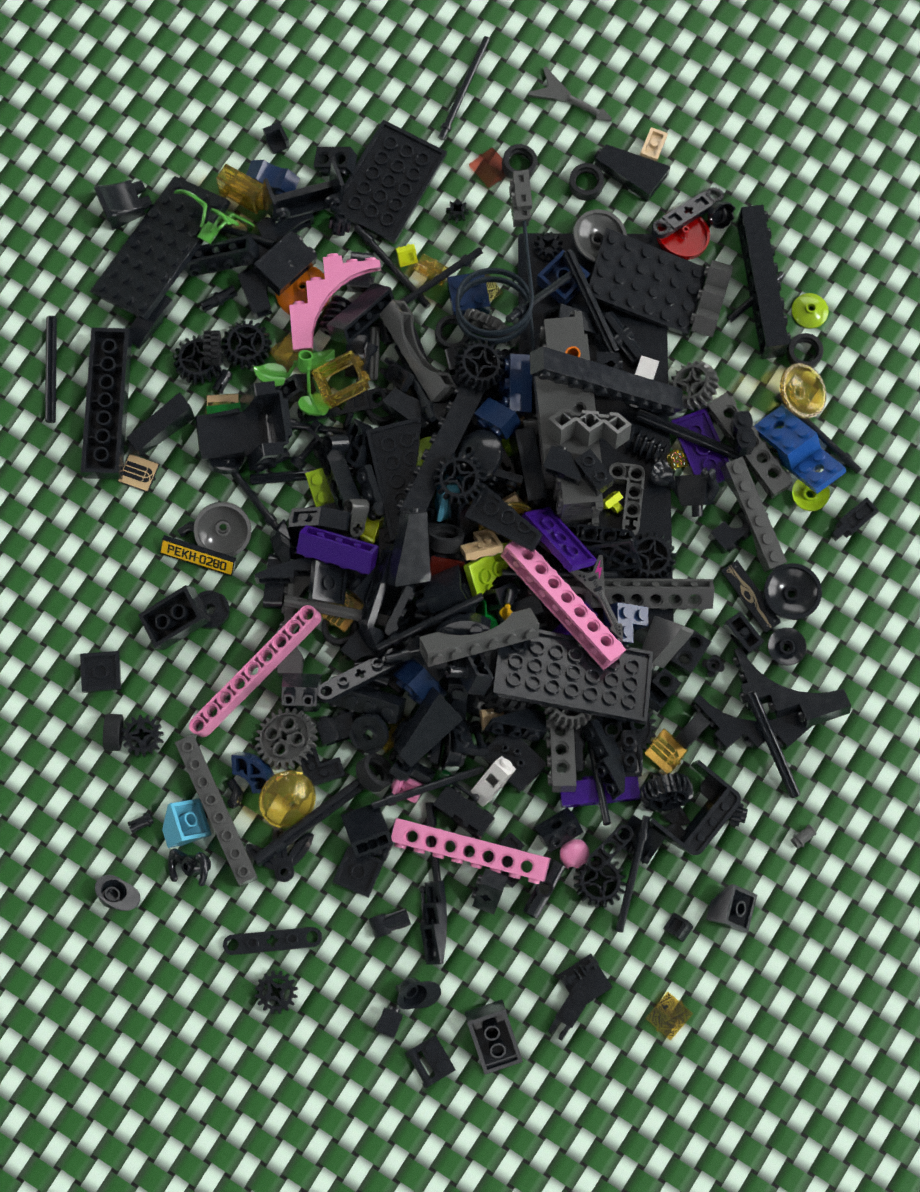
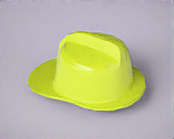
(371, 530)

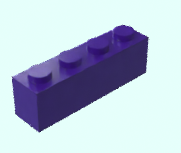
(337, 549)
(587, 794)

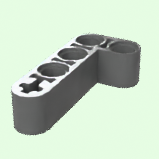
(631, 484)

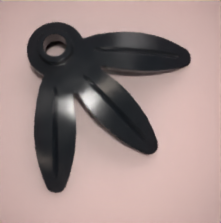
(282, 859)

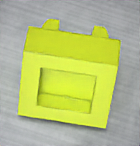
(406, 255)
(612, 502)

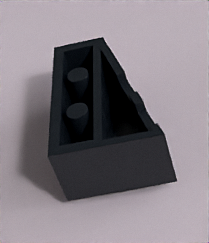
(464, 812)

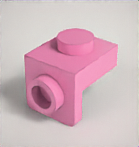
(401, 786)

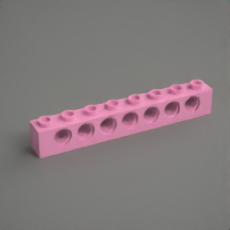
(539, 577)
(403, 828)

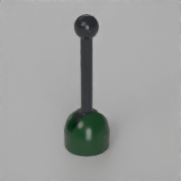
(445, 773)

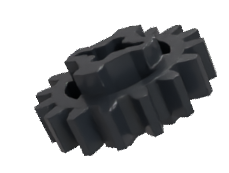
(151, 735)
(284, 987)

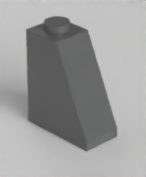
(665, 640)

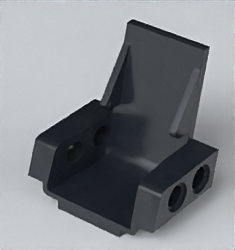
(254, 432)

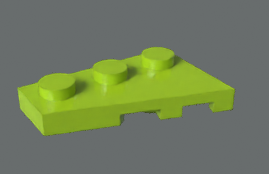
(484, 571)

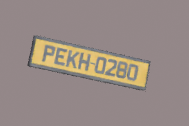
(198, 555)

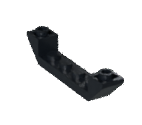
(374, 600)

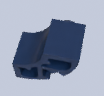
(280, 179)
(252, 769)

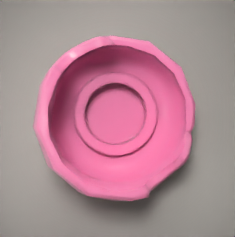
(574, 853)

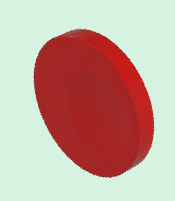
(688, 241)

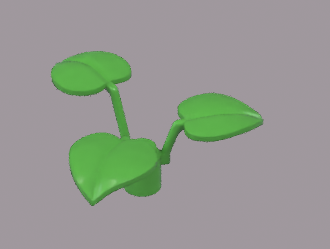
(210, 230)
(306, 361)

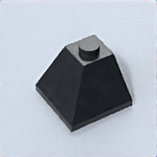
(732, 908)

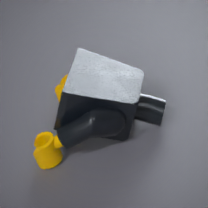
(501, 596)

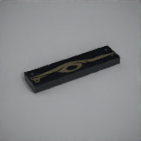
(750, 596)

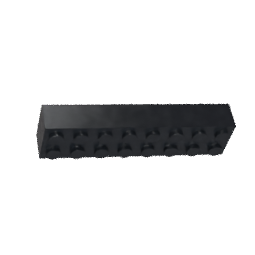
(763, 282)
(106, 403)

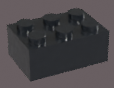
(174, 617)

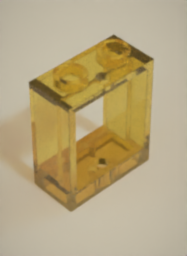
(334, 366)

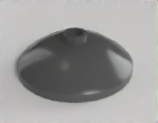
(591, 227)
(226, 541)

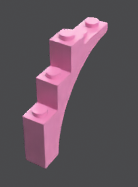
(336, 273)

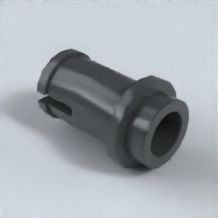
(803, 836)

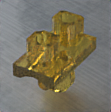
(429, 267)

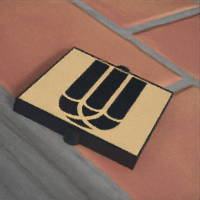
(139, 472)

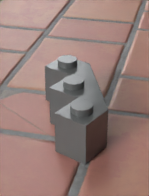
(711, 298)
(589, 427)

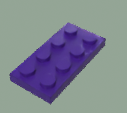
(696, 455)
(560, 539)

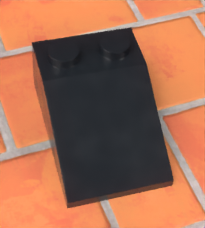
(493, 1037)

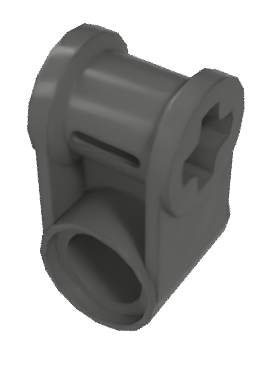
(358, 514)

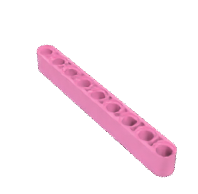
(264, 669)

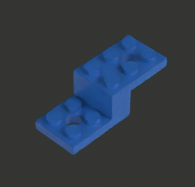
(799, 449)

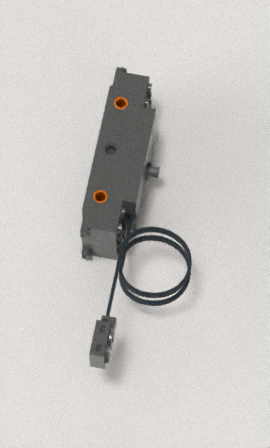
(565, 335)

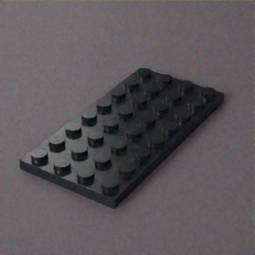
(158, 249)
(564, 676)

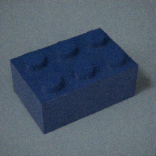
(516, 384)

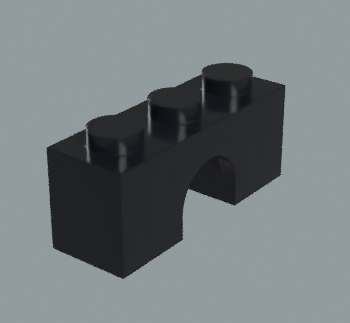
(726, 537)

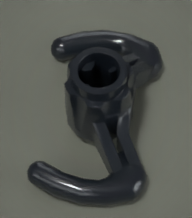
(190, 864)

